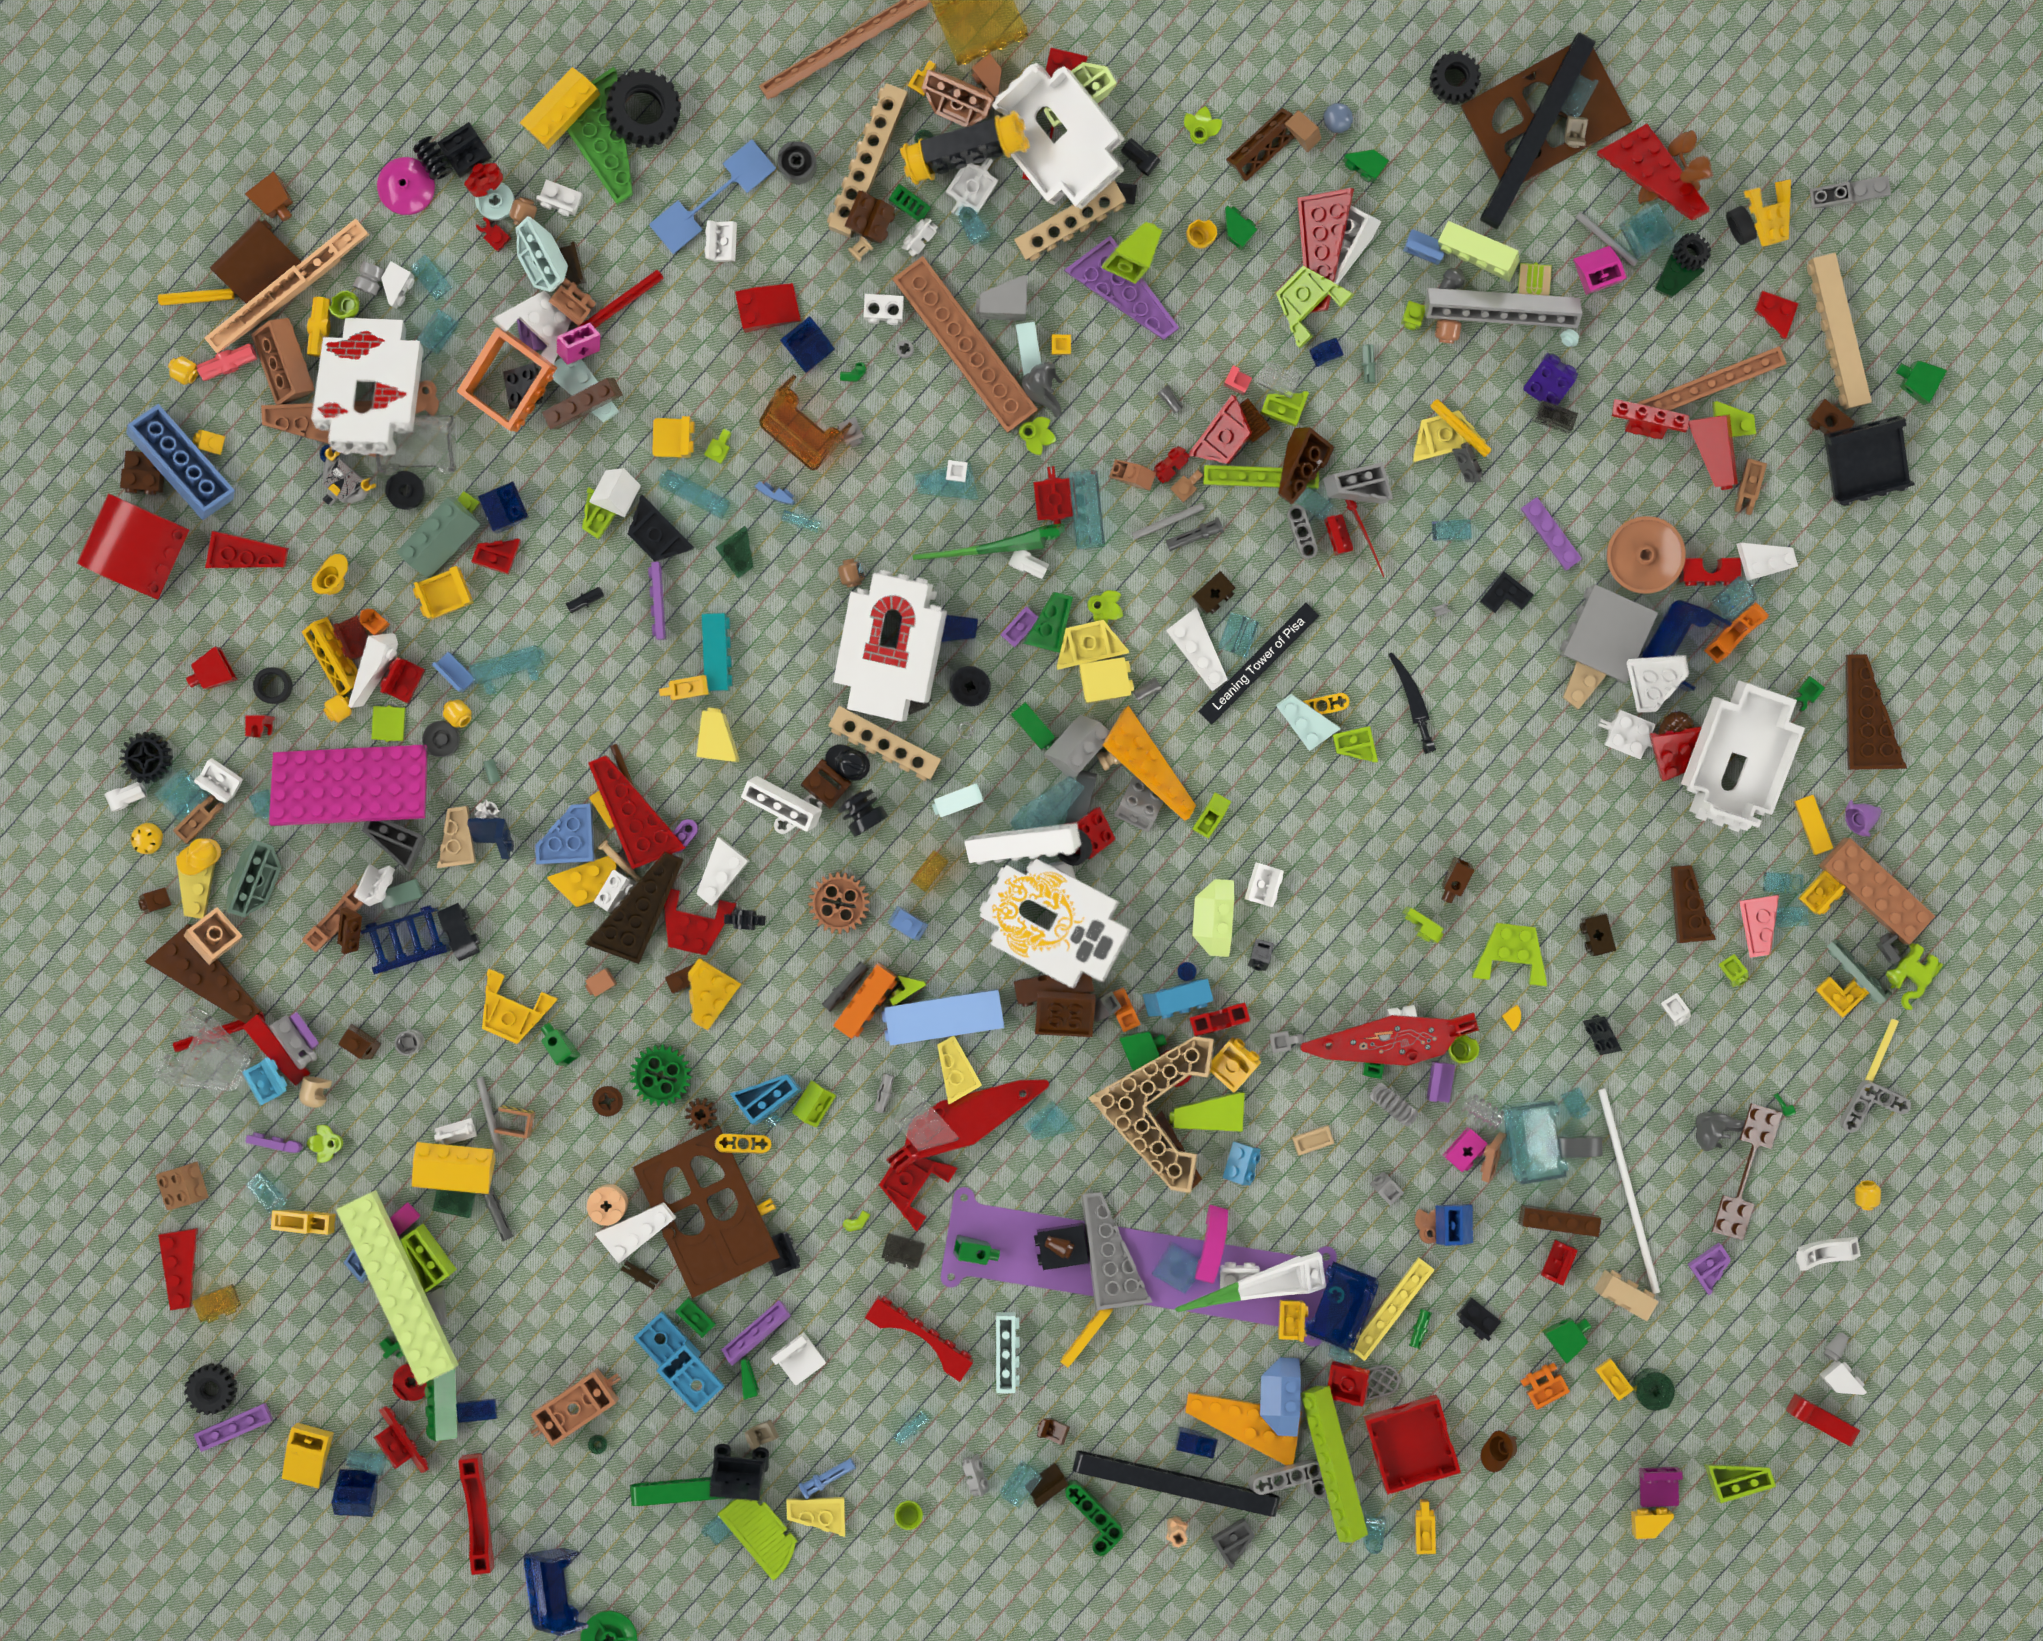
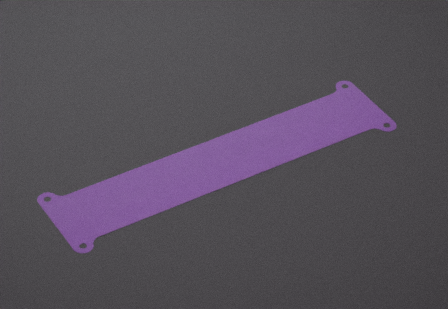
(1014, 1234)

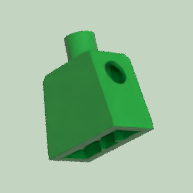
(1921, 380)
(1141, 1048)
(561, 1052)
(967, 1248)
(1568, 1337)

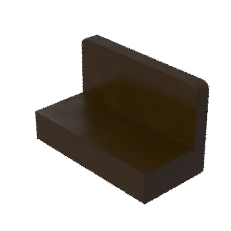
(575, 269)
(1050, 1484)

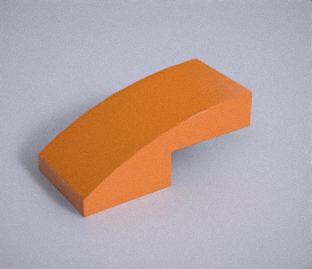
(1126, 1014)

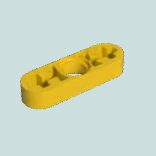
(1334, 698)
(729, 1138)

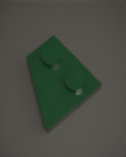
(1675, 278)

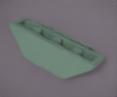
(253, 879)

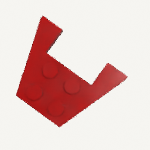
(692, 931)
(905, 1186)

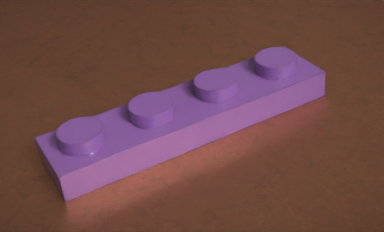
(1551, 533)
(656, 593)
(755, 1332)
(233, 1427)

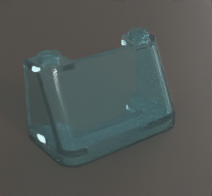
(1534, 1141)

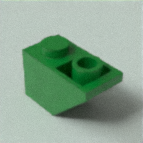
(1367, 163)
(1238, 229)

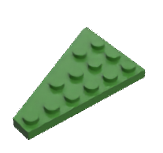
(600, 144)

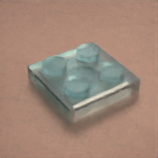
(181, 794)

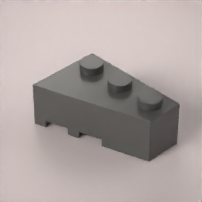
(396, 841)

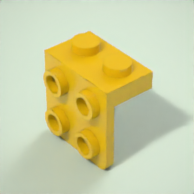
(673, 437)

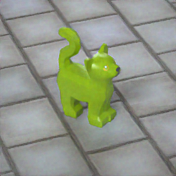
(1918, 973)

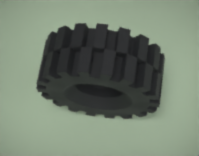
(198, 1396)

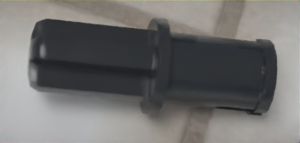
(585, 599)

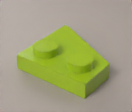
(1284, 408)
(1741, 422)
(596, 518)

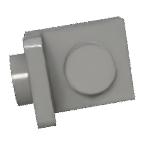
(854, 435)
(1386, 1188)

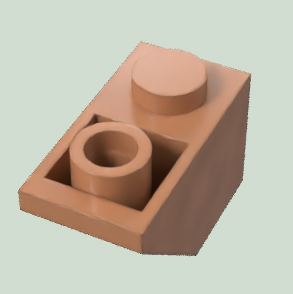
(988, 74)
(1132, 474)

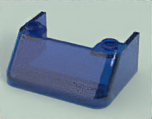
(1675, 627)
(548, 1592)

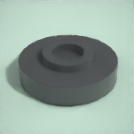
(441, 739)

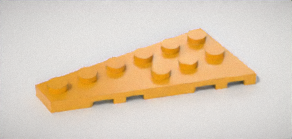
(1139, 754)
(1243, 1423)

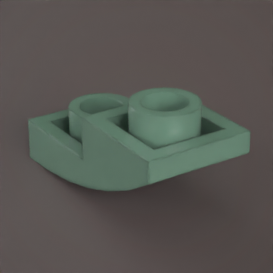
(402, 893)

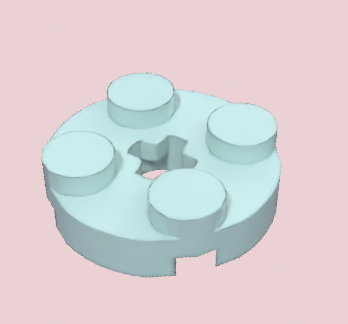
(502, 208)

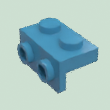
(1242, 1163)

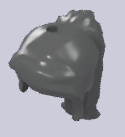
(1038, 386)
(1710, 1128)

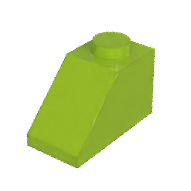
(1211, 815)

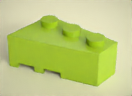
(427, 1257)
(1737, 1481)

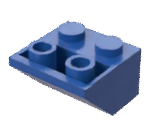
(1454, 1224)

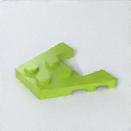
(1302, 295)
(1514, 945)

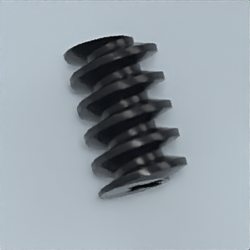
(430, 159)

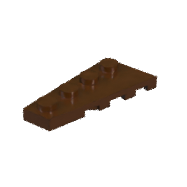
(1689, 910)

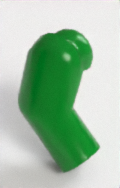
(855, 375)

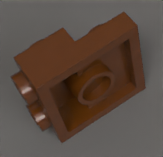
(870, 217)
(140, 474)

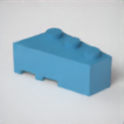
(1178, 998)
(765, 1098)

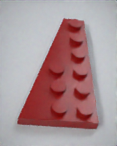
(1674, 751)
(635, 821)

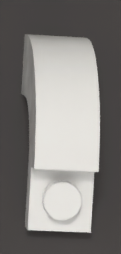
(1827, 1251)

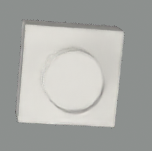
(956, 471)

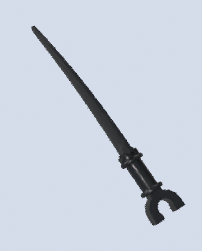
(1416, 704)

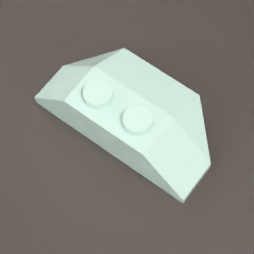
(540, 255)

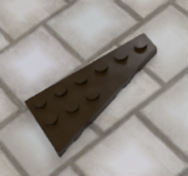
(635, 917)

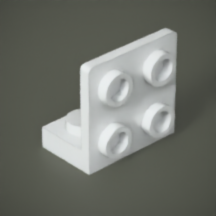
(799, 1358)

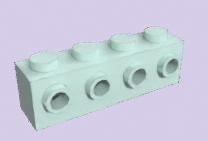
(1006, 1352)

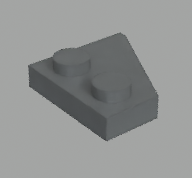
(1233, 1541)

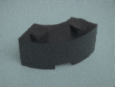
(457, 927)

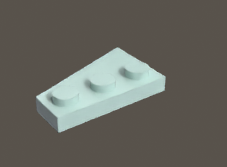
(1306, 722)

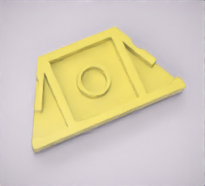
(1438, 437)
(1088, 644)

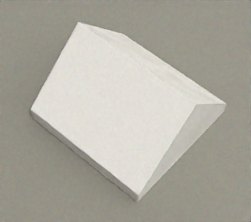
(616, 491)

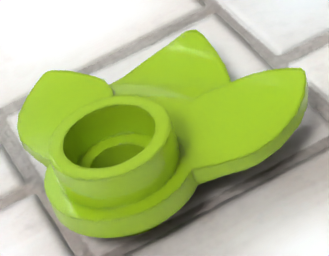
(1202, 123)
(1040, 434)
(1108, 607)
(322, 1143)

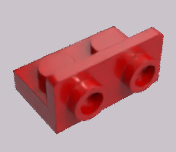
(1338, 534)

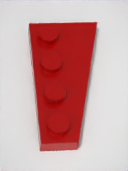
(240, 552)
(178, 1256)

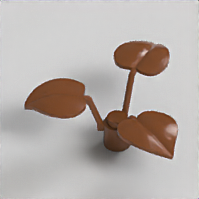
(1696, 170)

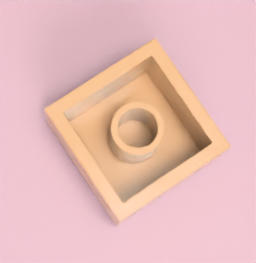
(213, 935)

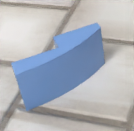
(780, 496)

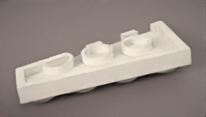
(1197, 647)
(633, 1232)

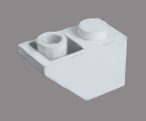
(396, 282)
(1841, 1380)

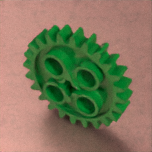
(656, 1092)

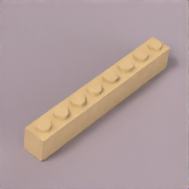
(1839, 331)

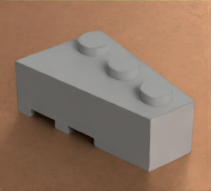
(1360, 484)

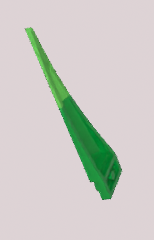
(1026, 541)

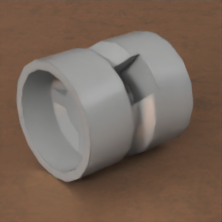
(369, 278)
(409, 1042)

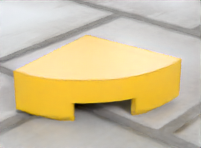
(1512, 1017)

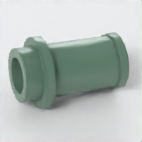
(491, 771)

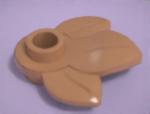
(427, 401)
(1424, 1223)

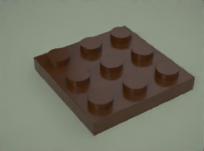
(1065, 1014)

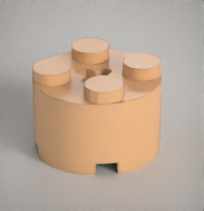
(615, 1197)

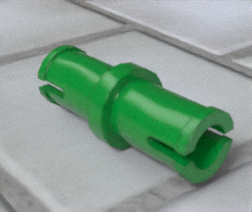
(1420, 1329)

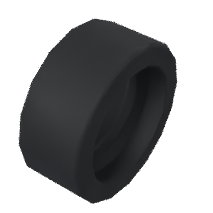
(1741, 225)
(257, 685)
(1085, 848)

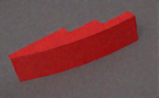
(269, 1044)

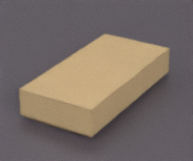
(1313, 1140)

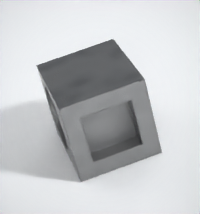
(1105, 1006)

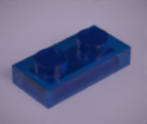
(476, 1410)

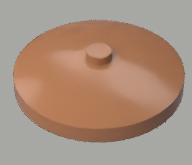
(1646, 554)

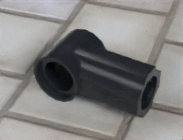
(1144, 159)

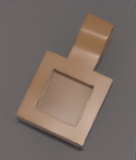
(1185, 487)

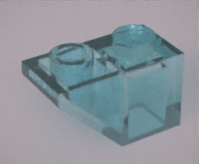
(1451, 530)

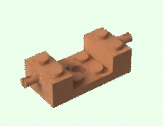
(592, 1396)

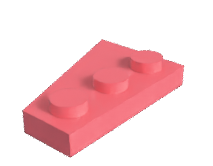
(1759, 923)

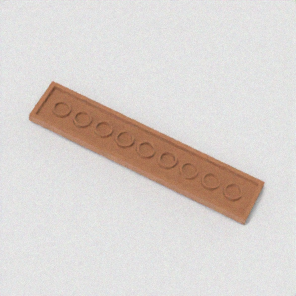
(965, 344)

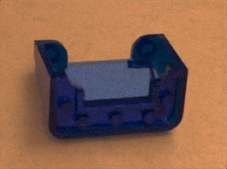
(1343, 1307)

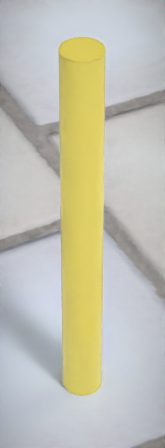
(1881, 1051)

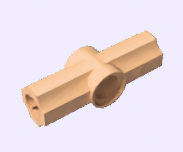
(1176, 1531)

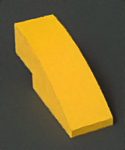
(303, 1221)

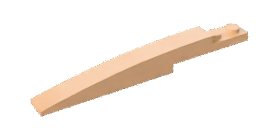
(287, 286)

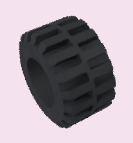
(1461, 63)

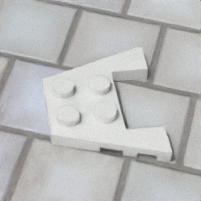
(540, 318)

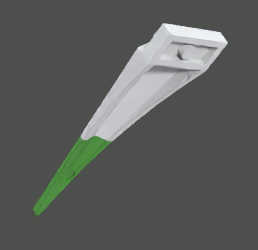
(1291, 1277)

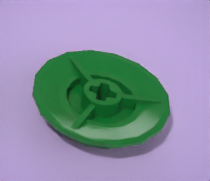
(610, 1623)

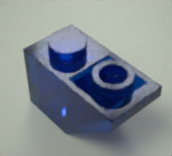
(1195, 1442)

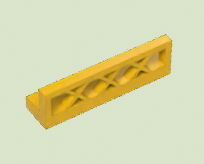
(343, 667)

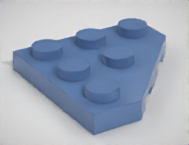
(569, 838)

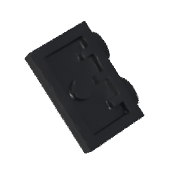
(1478, 1318)

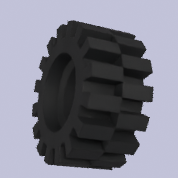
(1685, 258)

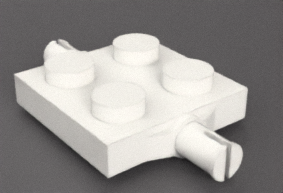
(972, 186)
(1628, 734)

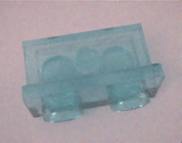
(1735, 598)

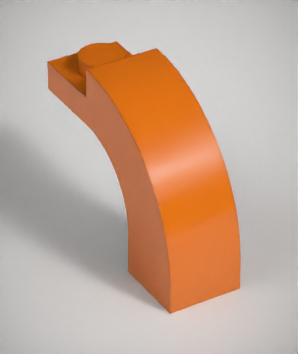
(1729, 637)

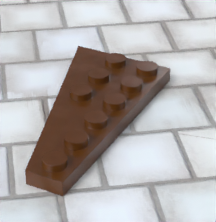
(212, 982)

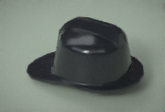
(848, 762)

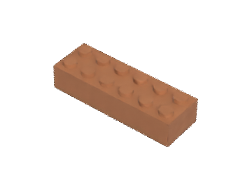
(1877, 891)

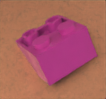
(1599, 270)

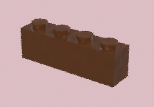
(582, 403)
(1560, 1220)

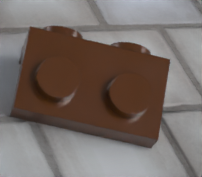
(349, 930)

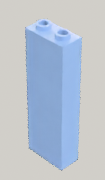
(943, 1017)

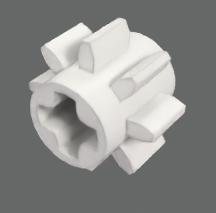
(486, 810)

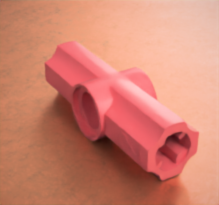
(227, 362)

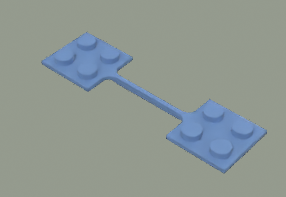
(677, 225)

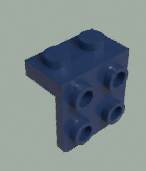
(492, 831)

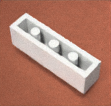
(781, 803)

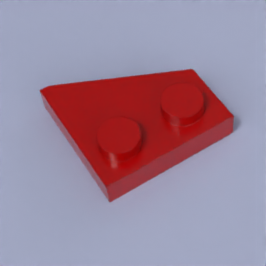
(1776, 311)
(496, 555)

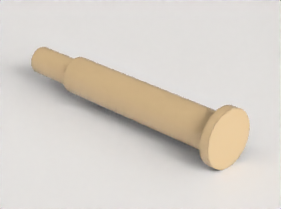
(618, 860)

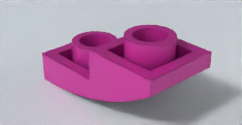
(404, 1218)

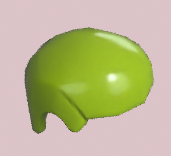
(344, 305)
(1464, 1049)
(908, 1515)

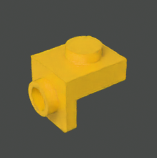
(208, 441)

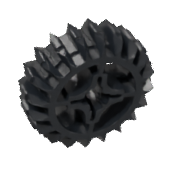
(129, 757)

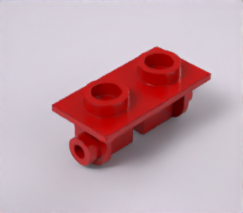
(1176, 457)

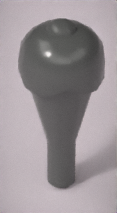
(1452, 279)

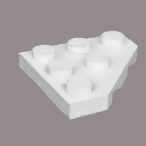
(1655, 680)

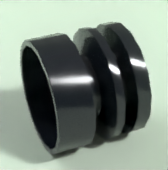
(975, 696)
(862, 812)

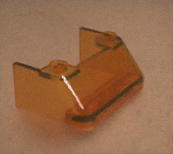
(797, 431)

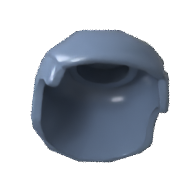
(1338, 117)

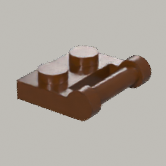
(821, 788)

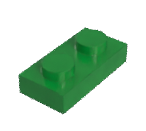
(695, 1317)

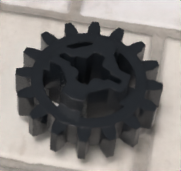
(744, 919)

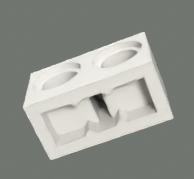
(884, 302)

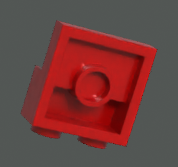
(1348, 1383)

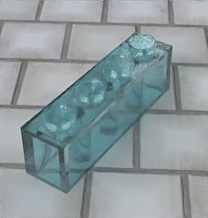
(1086, 509)

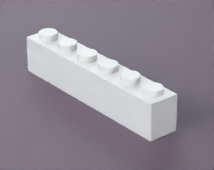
(1023, 843)

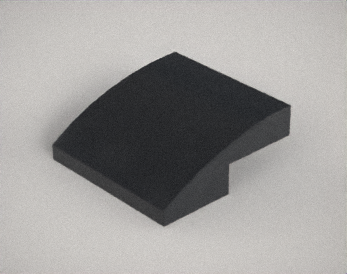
(464, 149)

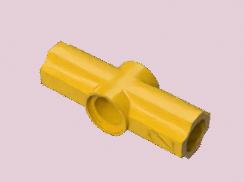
(318, 325)

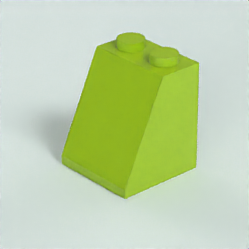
(1135, 253)

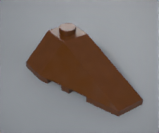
(1304, 457)

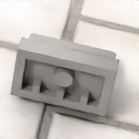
(1139, 805)

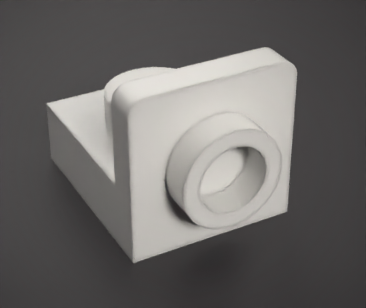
(1676, 1010)

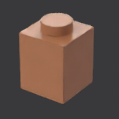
(600, 982)

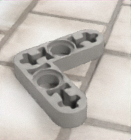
(1867, 1099)

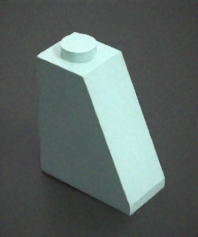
(957, 800)

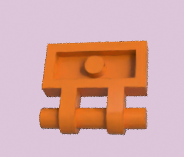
(1547, 1391)

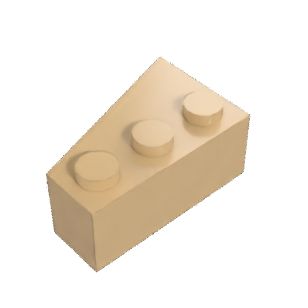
(1626, 1294)

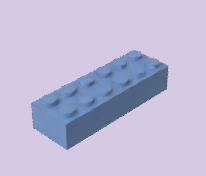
(180, 462)

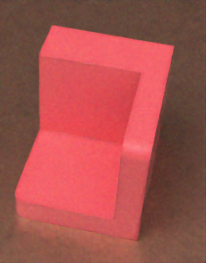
(1237, 380)

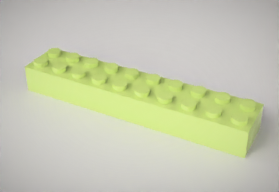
(397, 1287)

